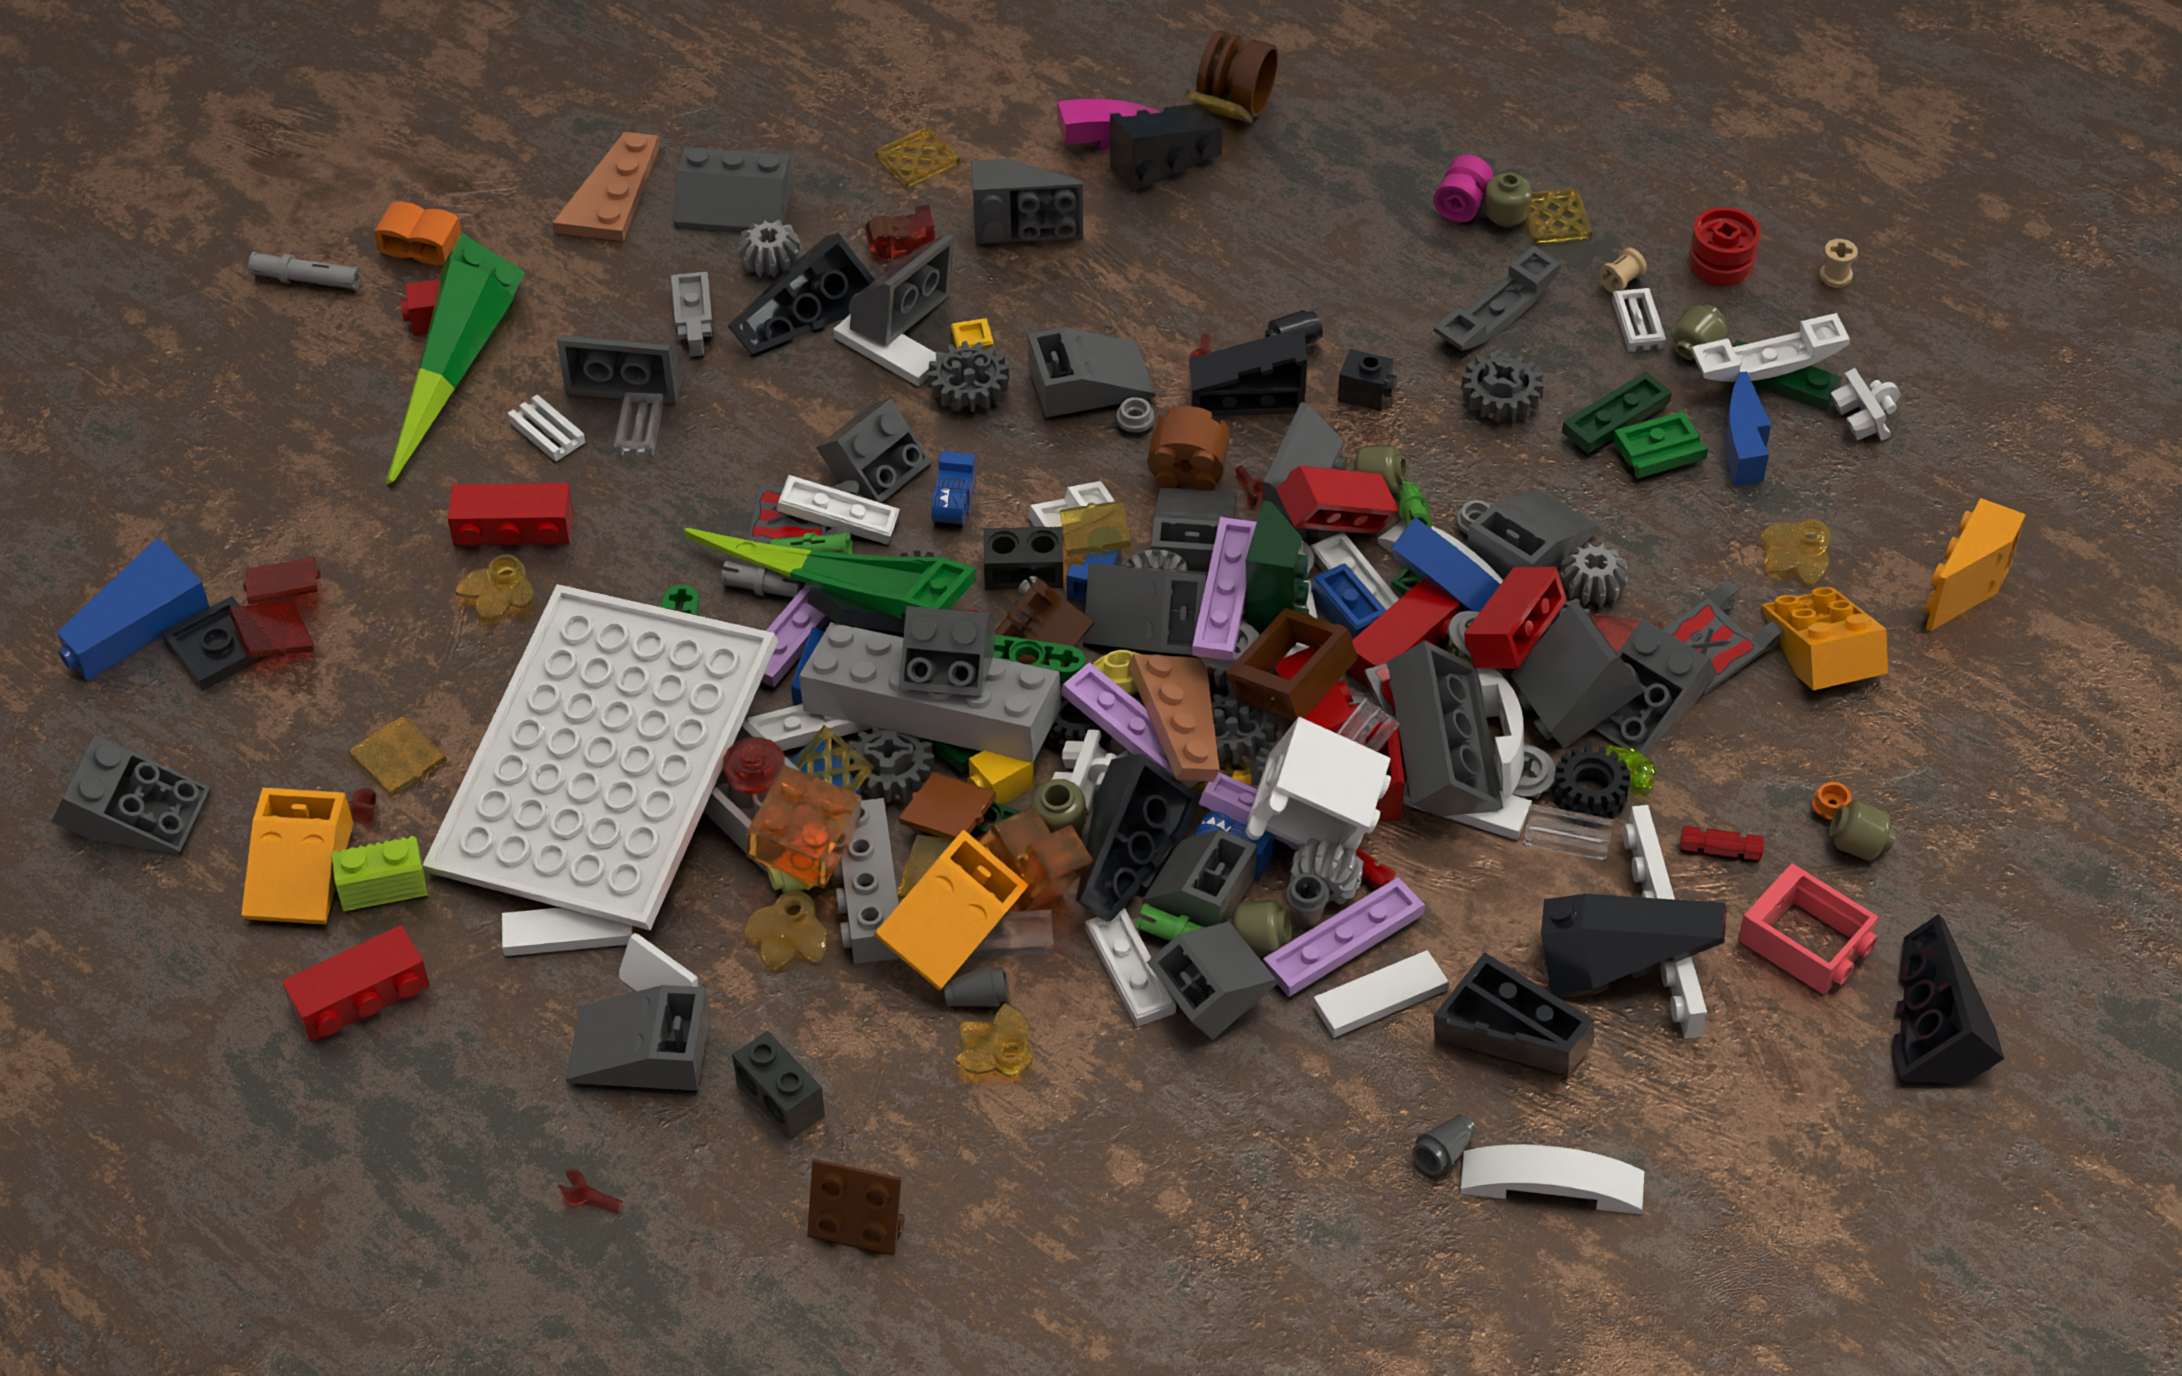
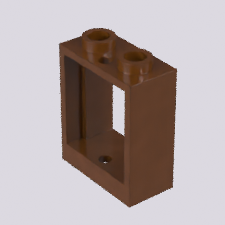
(1294, 697)

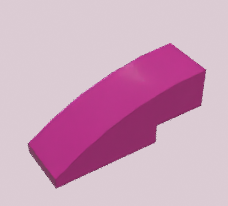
(1090, 119)

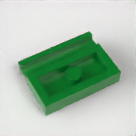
(1660, 444)

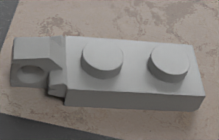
(692, 309)

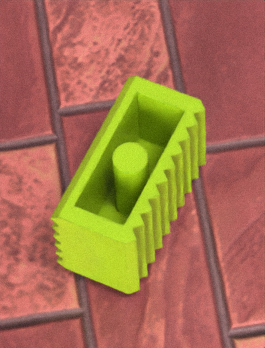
(379, 873)

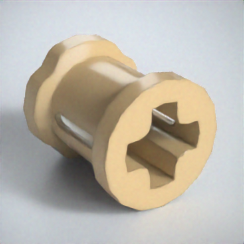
(1839, 257)
(1617, 274)

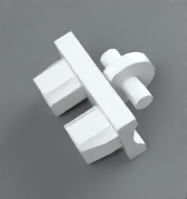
(1871, 403)
(1088, 762)

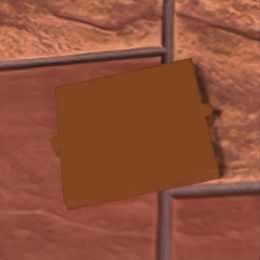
(947, 807)

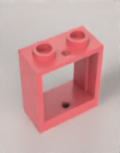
(1824, 903)

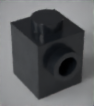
(1366, 380)

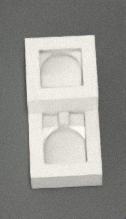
(1048, 513)

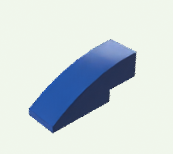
(1746, 434)
(1444, 566)

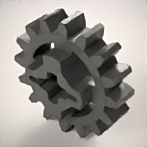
(1502, 386)
(898, 759)

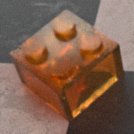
(803, 826)

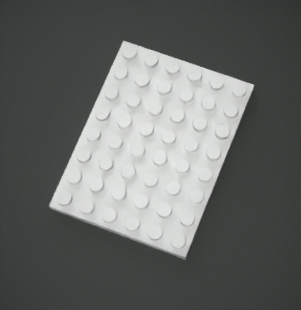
(602, 756)

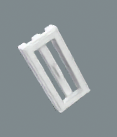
(1642, 339)
(552, 425)

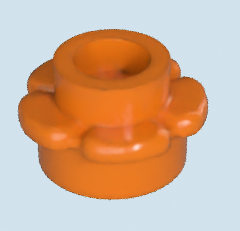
(1830, 794)

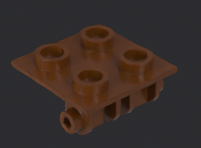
(1045, 618)
(854, 1206)

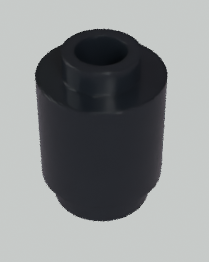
(1309, 320)

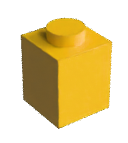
(1001, 774)

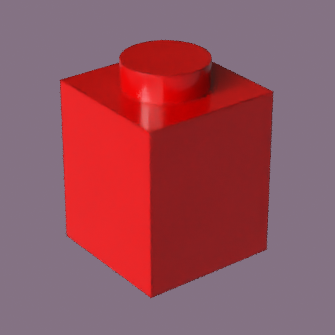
(419, 305)

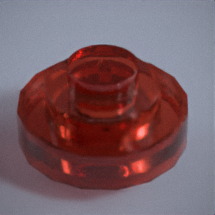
(753, 765)

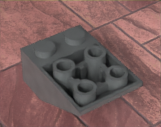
(1024, 203)
(1085, 370)
(1189, 522)
(1528, 532)
(1143, 607)
(1671, 681)
(129, 800)
(642, 1039)

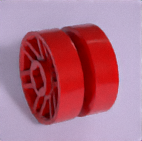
(1724, 246)

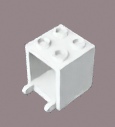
(1319, 788)

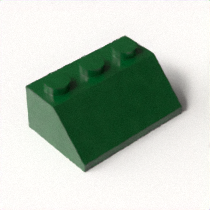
(1274, 569)

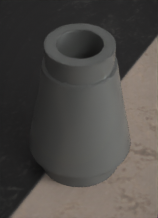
(1307, 899)
(978, 988)
(1441, 1146)

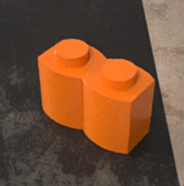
(417, 233)

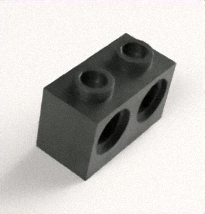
(1021, 553)
(778, 1085)

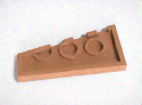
(611, 192)
(1180, 711)

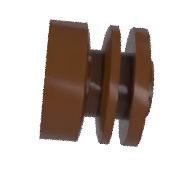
(1238, 71)

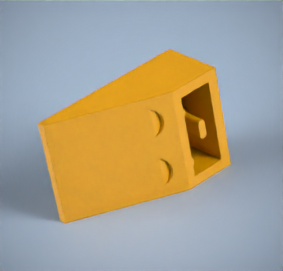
(1975, 561)
(1828, 638)
(291, 855)
(951, 910)

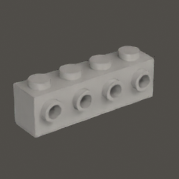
(868, 885)

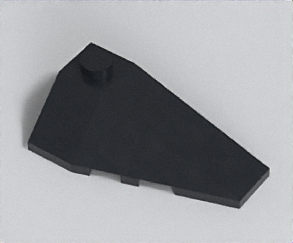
(804, 297)
(1131, 827)
(1610, 936)
(1942, 1015)

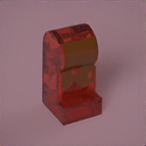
(901, 234)

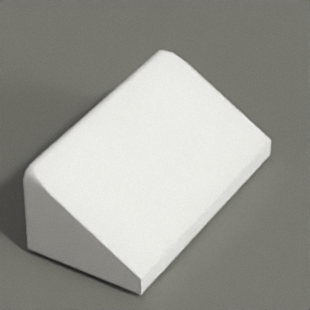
(649, 967)

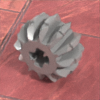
(768, 248)
(1593, 574)
(1333, 864)

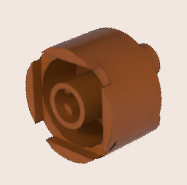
(1188, 448)

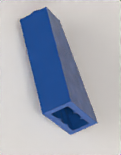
(131, 611)

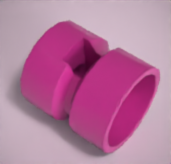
(1463, 188)

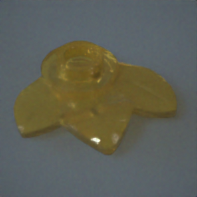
(1793, 550)
(497, 587)
(787, 934)
(991, 1043)

